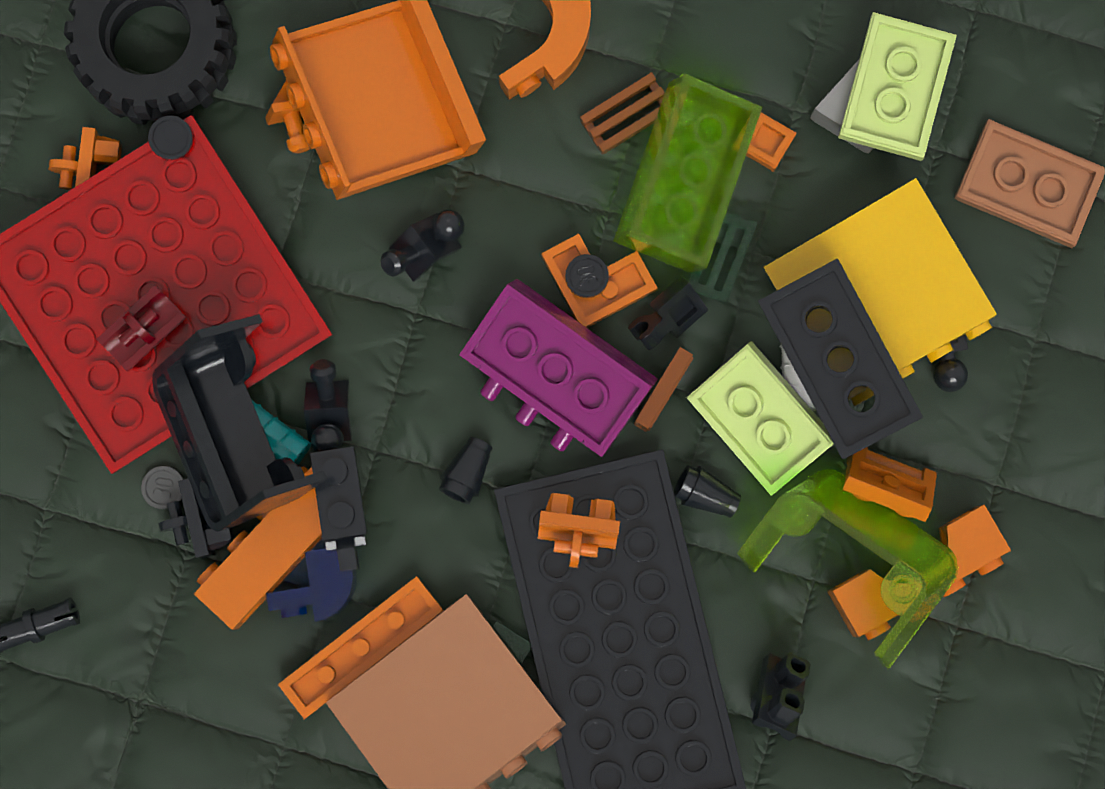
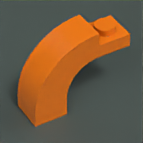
(557, 55)

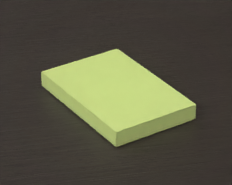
(897, 86)
(761, 418)

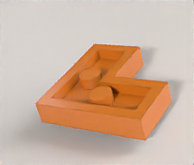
(626, 284)

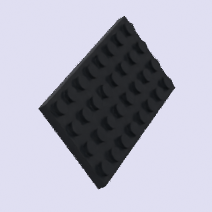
(622, 636)

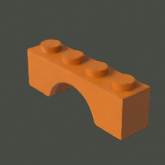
(971, 538)

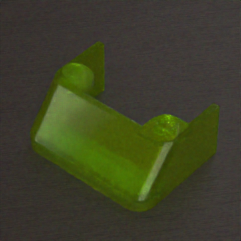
(920, 563)

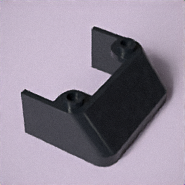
(219, 428)

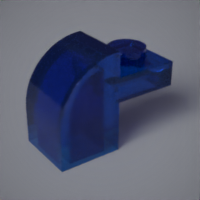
(328, 590)

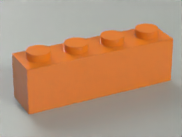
(261, 559)

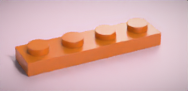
(360, 647)

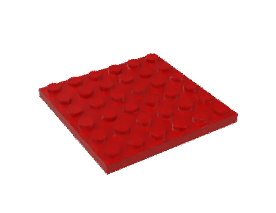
(107, 245)

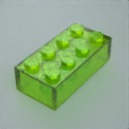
(687, 173)

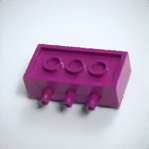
(556, 369)

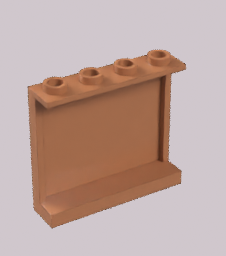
(447, 707)

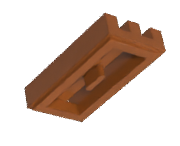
(595, 133)
(664, 390)

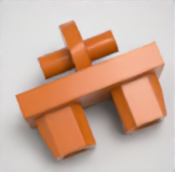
(93, 151)
(577, 533)

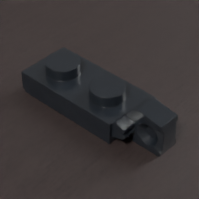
(341, 504)

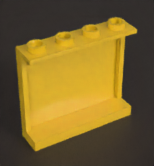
(904, 276)

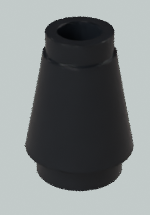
(466, 471)
(705, 492)

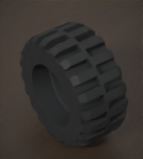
(158, 94)

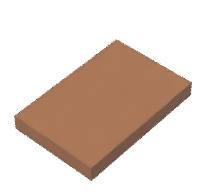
(1030, 183)

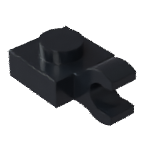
(673, 313)

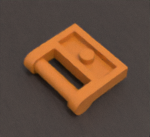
(890, 484)

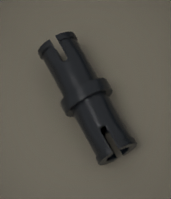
(37, 624)

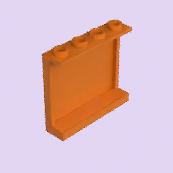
(377, 95)

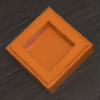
(769, 142)

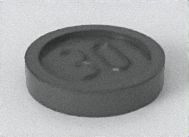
(161, 487)

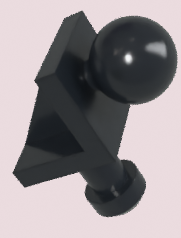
(424, 245)
(326, 408)

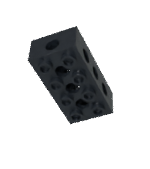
(851, 329)

